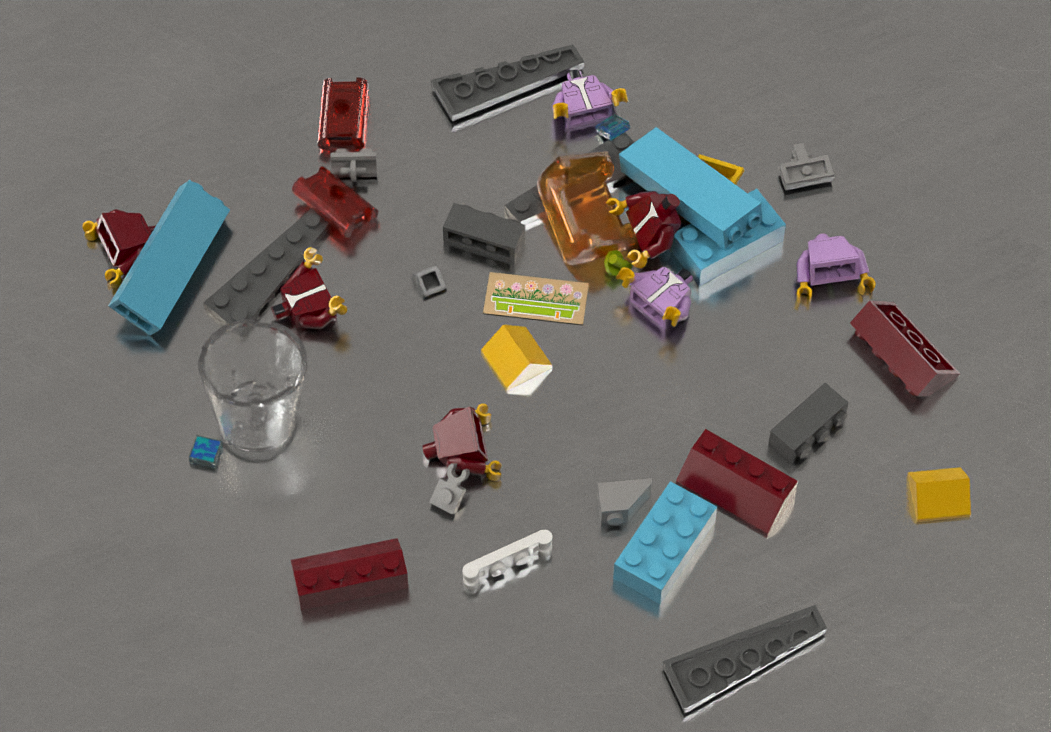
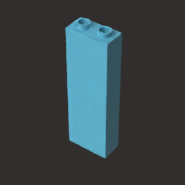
(704, 194)
(169, 257)

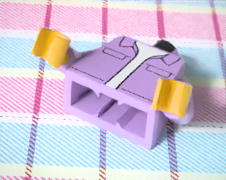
(585, 100)
(829, 262)
(659, 294)

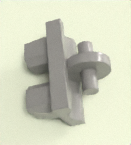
(354, 163)

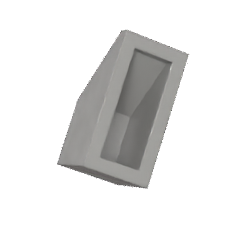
(622, 499)

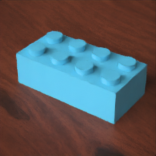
(709, 260)
(665, 542)

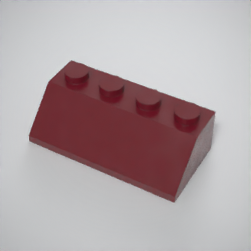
(903, 348)
(737, 482)
(350, 574)

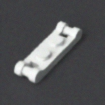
(506, 557)

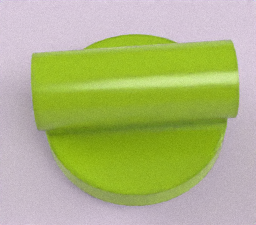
(614, 262)

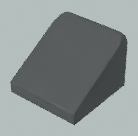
(429, 281)

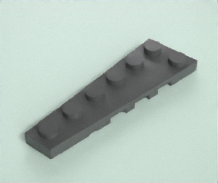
(529, 205)
(724, 663)

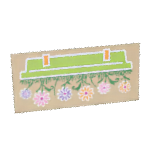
(536, 298)

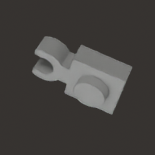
(448, 491)

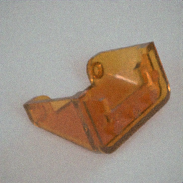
(576, 205)

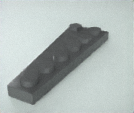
(485, 87)
(259, 280)

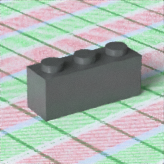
(484, 232)
(809, 423)

